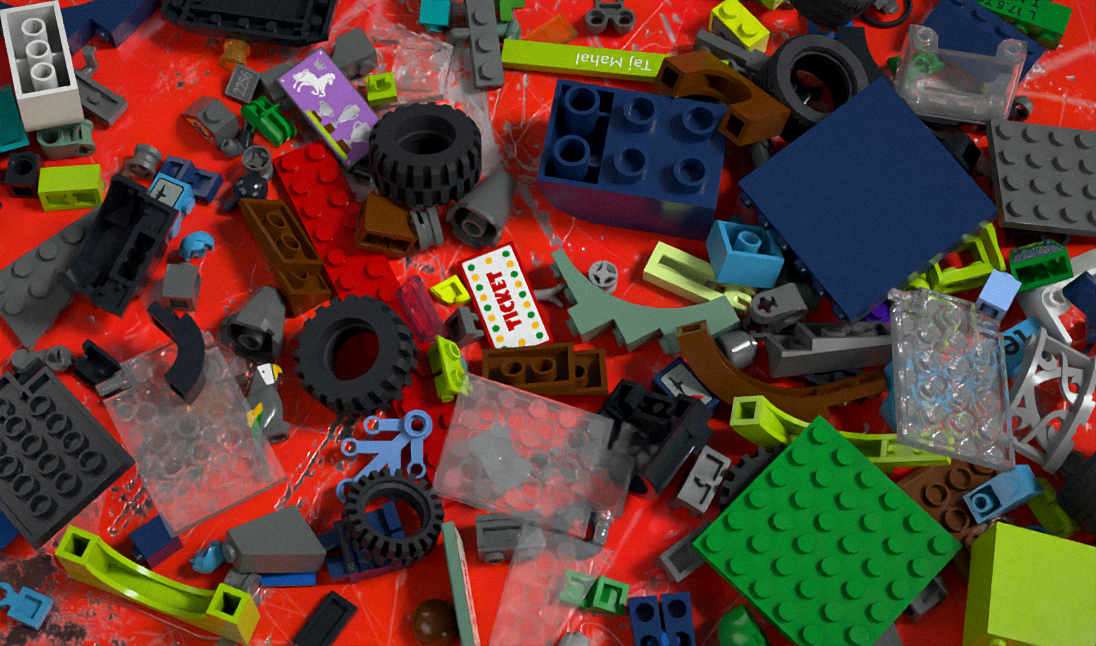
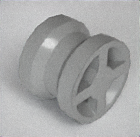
(604, 272)

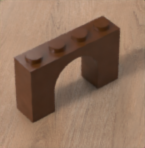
(751, 111)

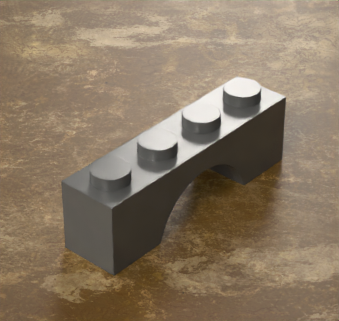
(352, 55)

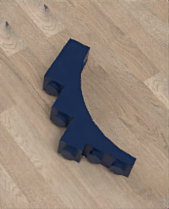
(106, 19)

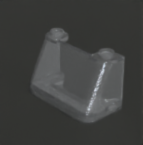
(958, 82)

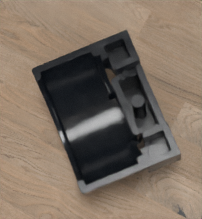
(671, 433)

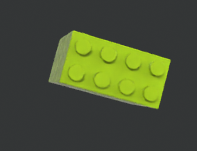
(1030, 590)

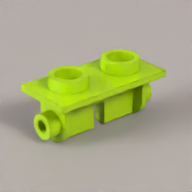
(445, 357)
(1050, 514)

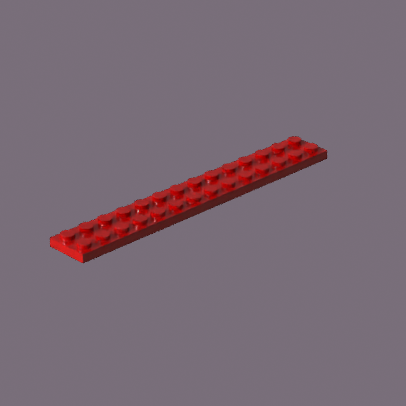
(329, 218)

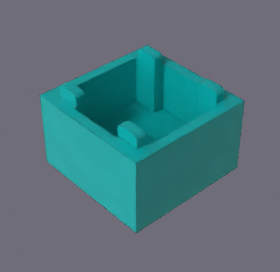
(11, 125)

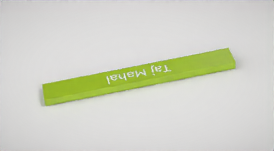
(582, 60)

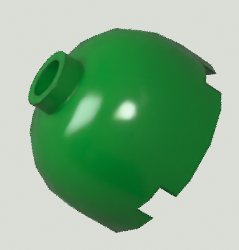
(740, 629)

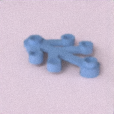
(389, 451)

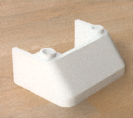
(1048, 300)

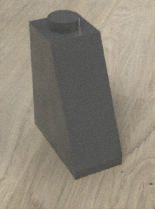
(274, 544)

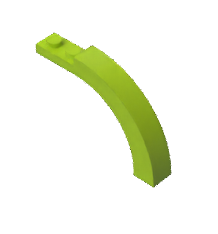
(768, 426)

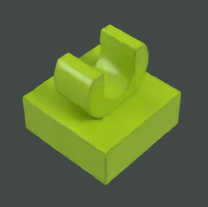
(381, 89)

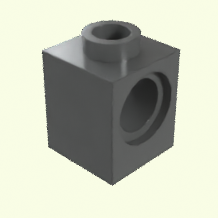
(182, 286)

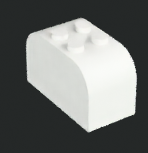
(41, 66)

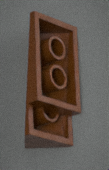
(286, 253)
(548, 369)

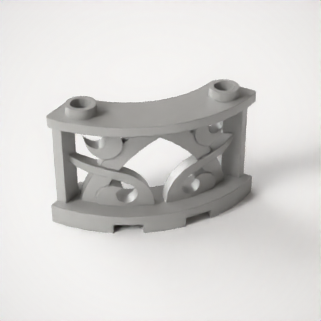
(1081, 373)

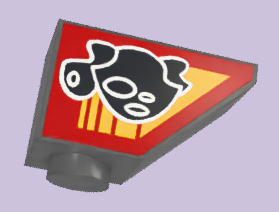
(212, 120)

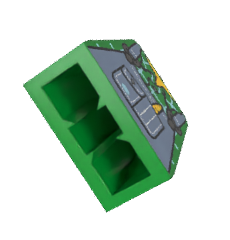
(1039, 264)

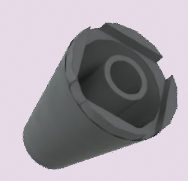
(483, 211)

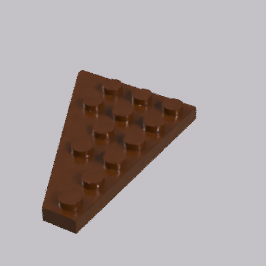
(941, 493)

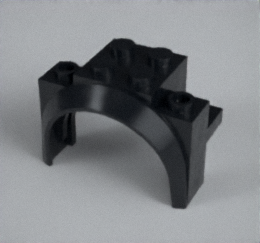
(120, 248)

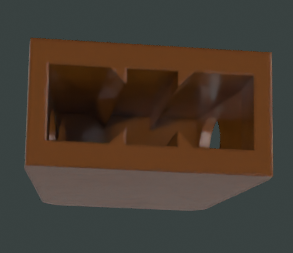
(384, 225)

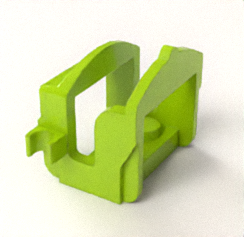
(986, 257)

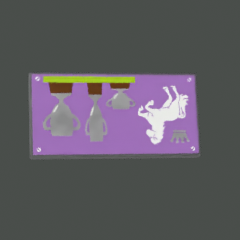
(330, 106)

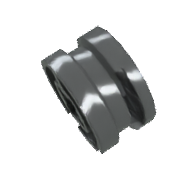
(427, 228)

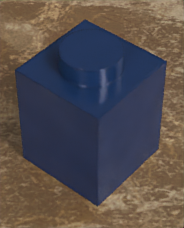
(153, 542)

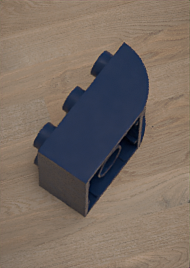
(633, 159)

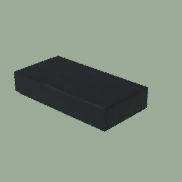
(327, 622)

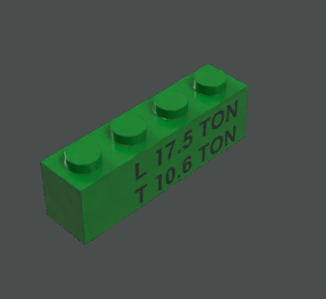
(1036, 19)

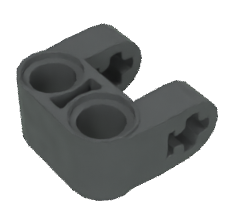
(782, 310)

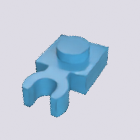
(27, 606)

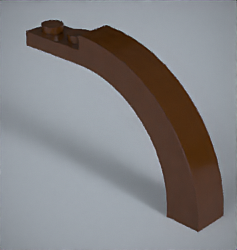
(730, 382)

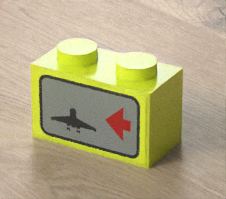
(737, 25)

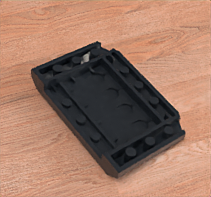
(261, 21)

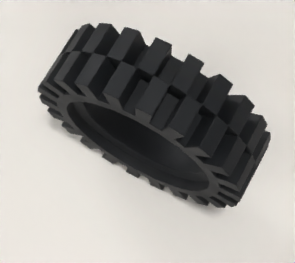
(378, 544)

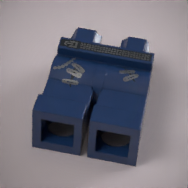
(352, 564)

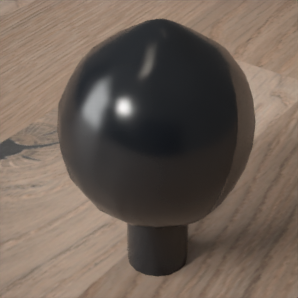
(247, 186)

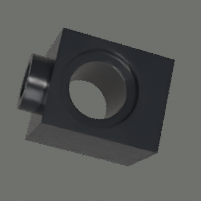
(23, 185)

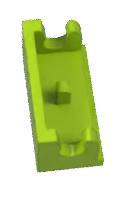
(71, 187)

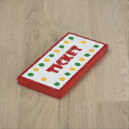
(504, 298)

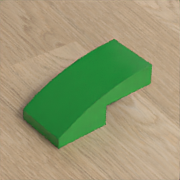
(606, 597)

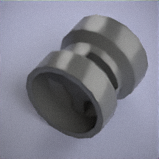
(258, 161)

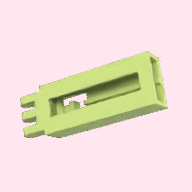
(687, 278)

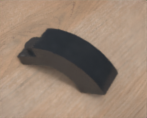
(191, 365)

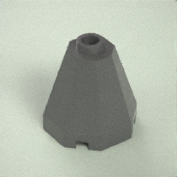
(257, 325)

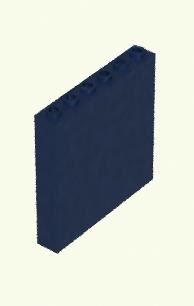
(866, 201)

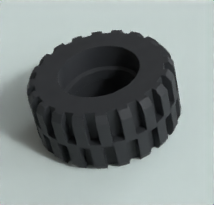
(430, 178)
(330, 331)

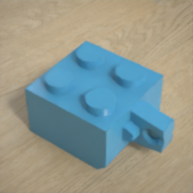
(743, 254)

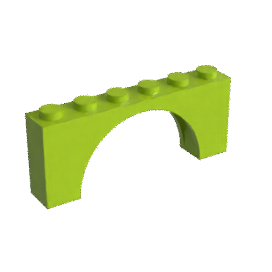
(220, 611)

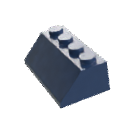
(975, 29)

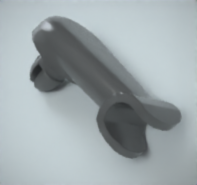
(56, 358)

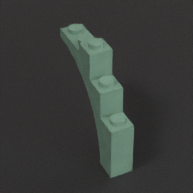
(633, 323)

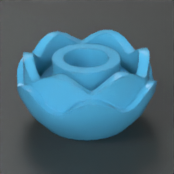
(196, 245)
(208, 559)

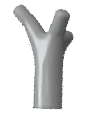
(550, 294)

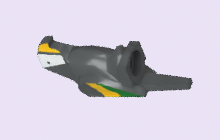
(267, 404)

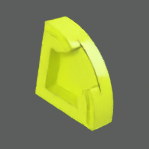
(451, 292)

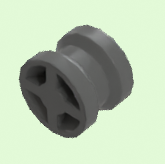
(144, 161)
(243, 581)

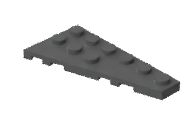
(30, 286)

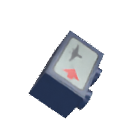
(680, 378)

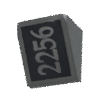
(243, 84)

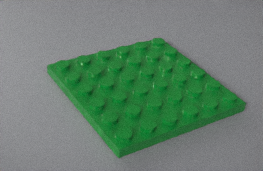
(826, 543)

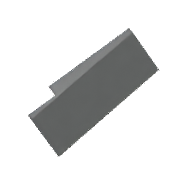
(828, 347)

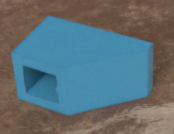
(1003, 493)

